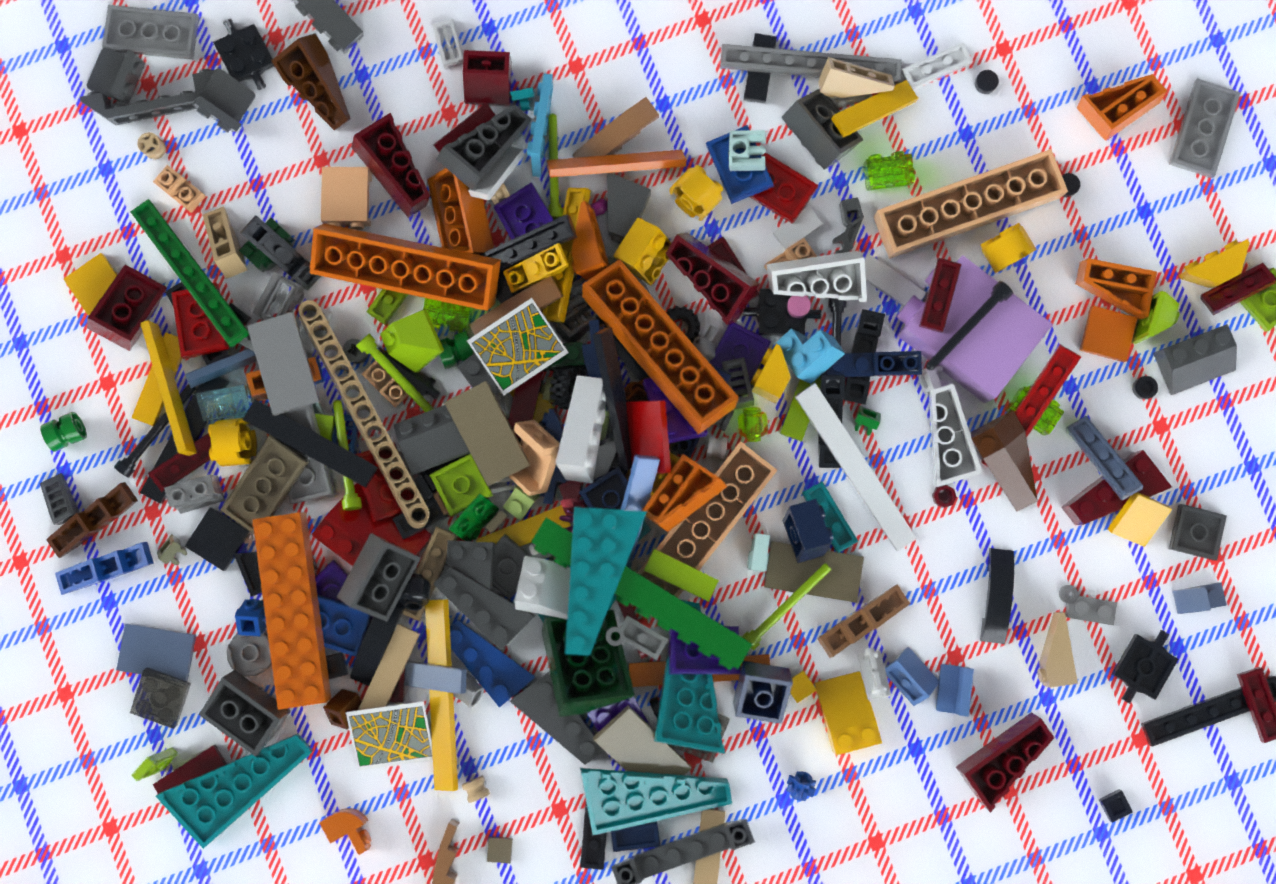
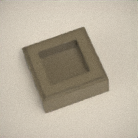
(496, 521)
(499, 849)

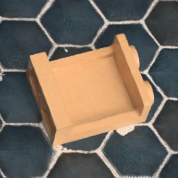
(345, 196)
(542, 454)

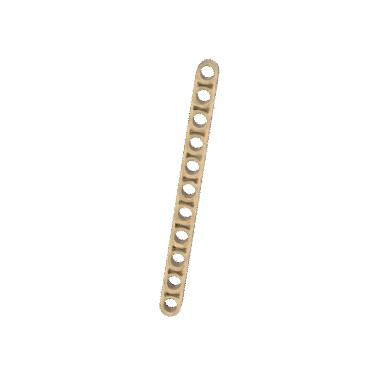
(362, 402)

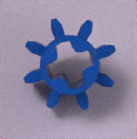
(801, 786)

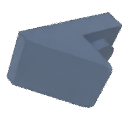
(1199, 598)

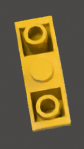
(1218, 266)
(536, 268)

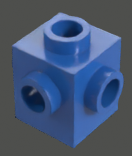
(251, 618)

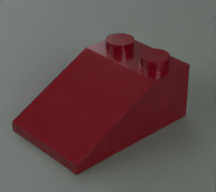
(124, 306)

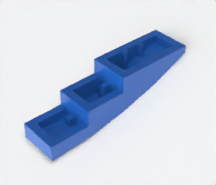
(104, 568)

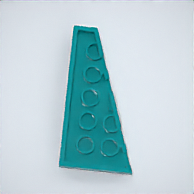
(598, 558)
(688, 710)

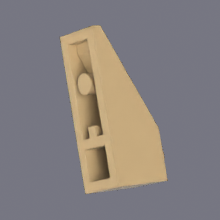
(850, 80)
(224, 243)
(1057, 659)

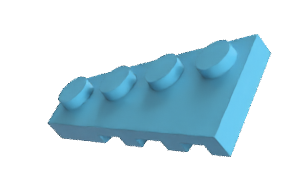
(539, 128)

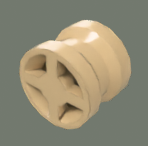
(151, 140)
(501, 193)
(476, 789)

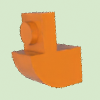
(347, 822)

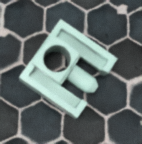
(742, 161)
(759, 553)

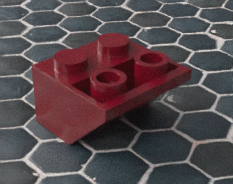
(487, 77)

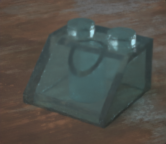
(224, 403)

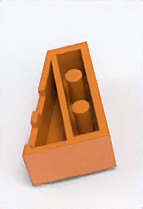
(1122, 105)
(1119, 285)
(682, 493)

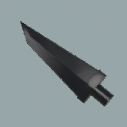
(419, 380)

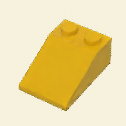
(847, 713)

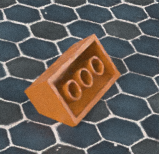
(458, 216)

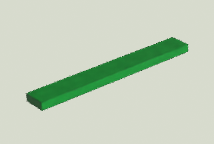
(190, 273)

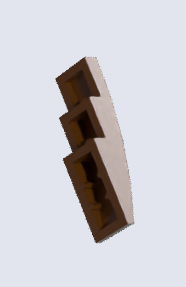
(91, 520)

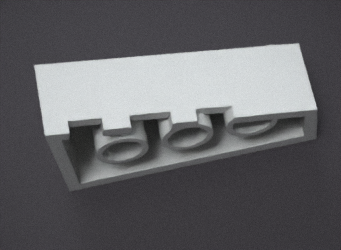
(822, 276)
(582, 430)
(951, 441)

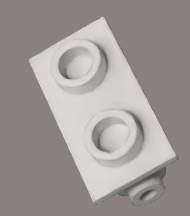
(874, 674)

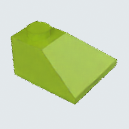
(1161, 316)
(412, 340)

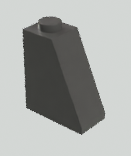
(625, 204)

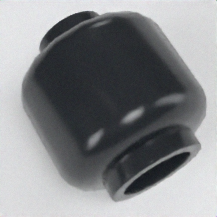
(416, 593)

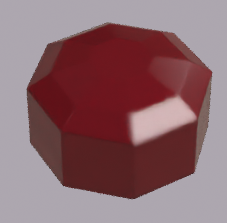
(944, 496)

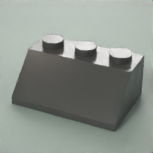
(812, 124)
(1197, 359)
(430, 440)
(378, 577)
(243, 712)

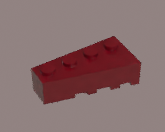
(1101, 499)
(1004, 759)

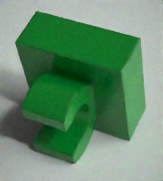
(867, 418)

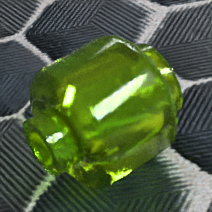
(752, 424)

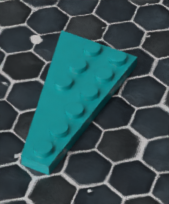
(221, 796)
(637, 798)

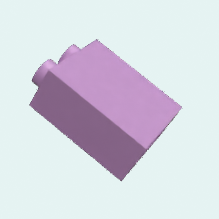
(992, 349)

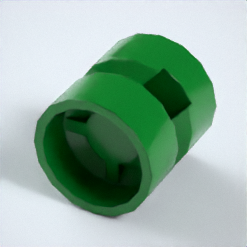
(455, 350)
(59, 433)

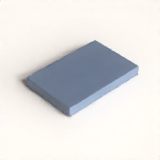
(156, 649)

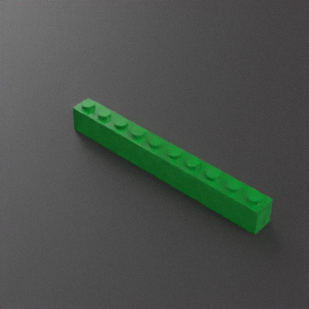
(655, 602)

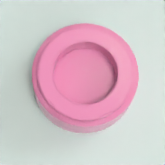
(798, 306)

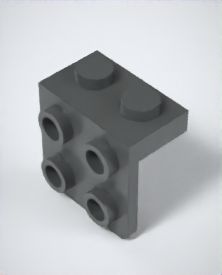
(116, 74)
(224, 100)

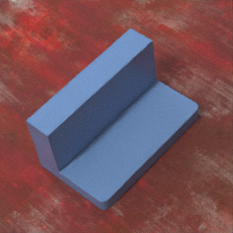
(911, 677)
(954, 689)

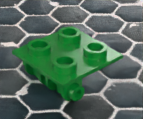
(474, 518)

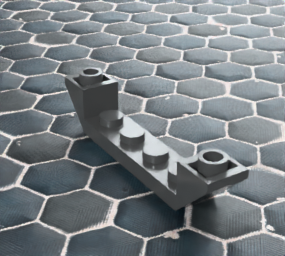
(146, 109)
(683, 851)

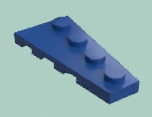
(490, 667)

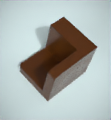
(341, 703)

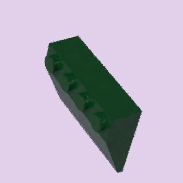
(590, 680)

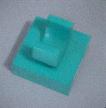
(522, 96)

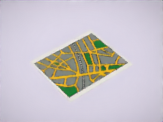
(517, 346)
(390, 735)

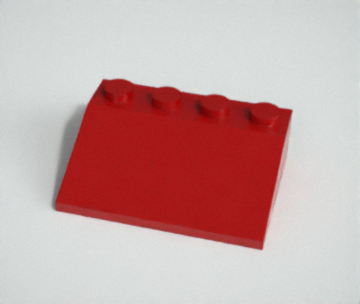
(348, 531)

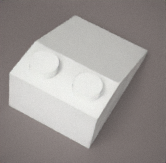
(543, 588)

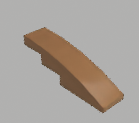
(619, 131)
(543, 294)
(863, 621)
(446, 856)

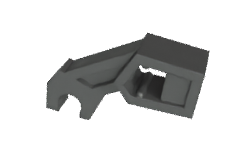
(848, 237)

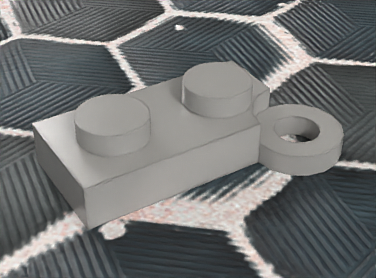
(1088, 608)
(639, 637)

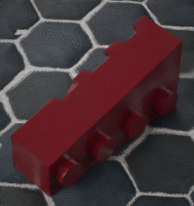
(390, 162)
(712, 275)

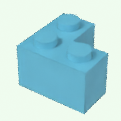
(810, 356)

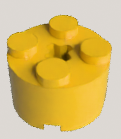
(696, 193)
(1007, 247)
(232, 442)

